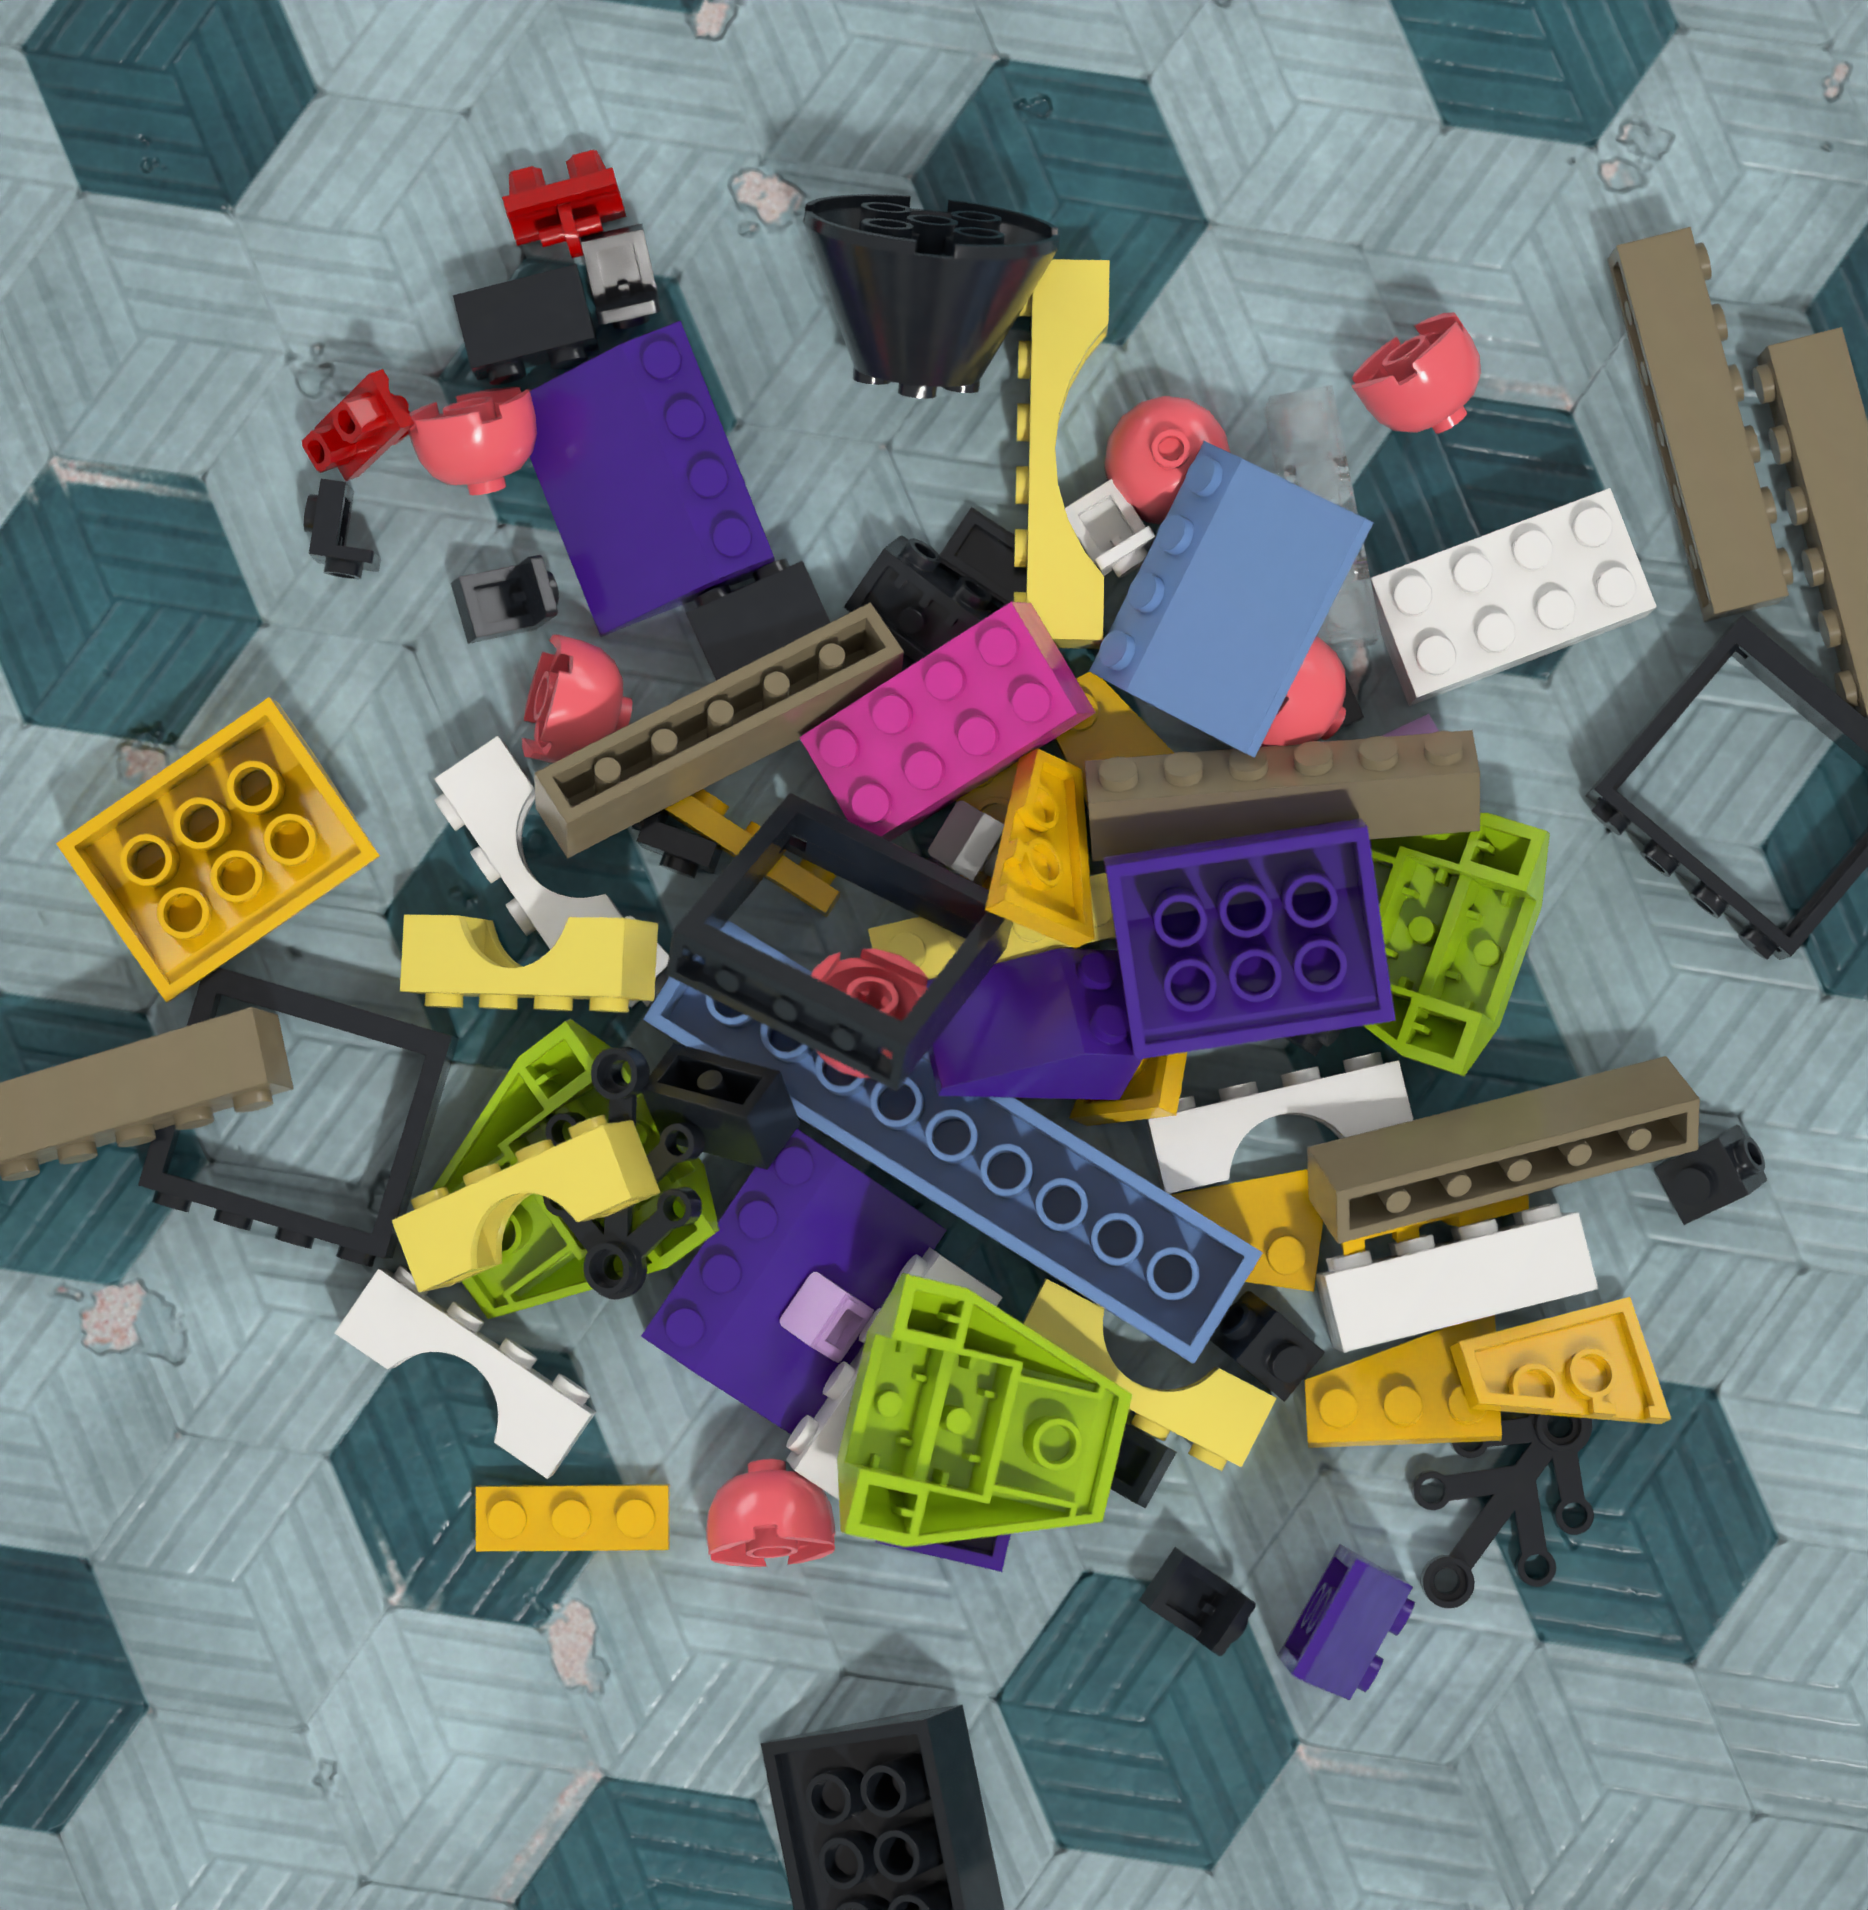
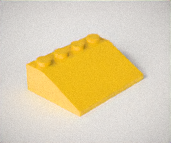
(219, 849)

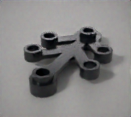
(617, 1234)
(1512, 1491)

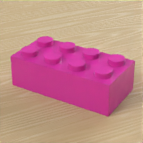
(948, 723)

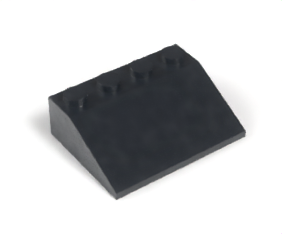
(883, 1815)

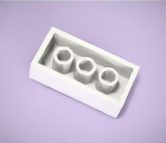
(1510, 597)
(1456, 1280)

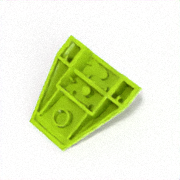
(1456, 934)
(538, 1249)
(971, 1425)

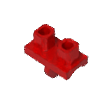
(566, 207)
(359, 428)

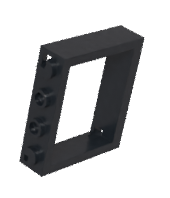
(1817, 705)
(806, 1006)
(292, 1225)

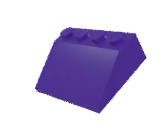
(644, 481)
(1249, 938)
(779, 1229)

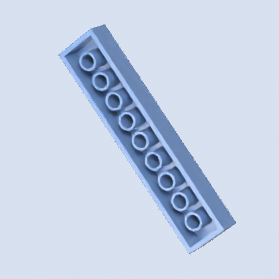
(1000, 1173)

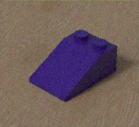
(1040, 1031)
(1346, 1624)

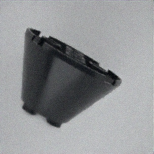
(926, 289)

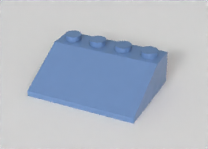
(1230, 598)

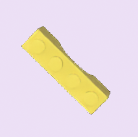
(591, 960)
(463, 1231)
(1214, 1412)

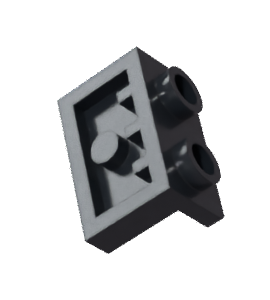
(920, 597)

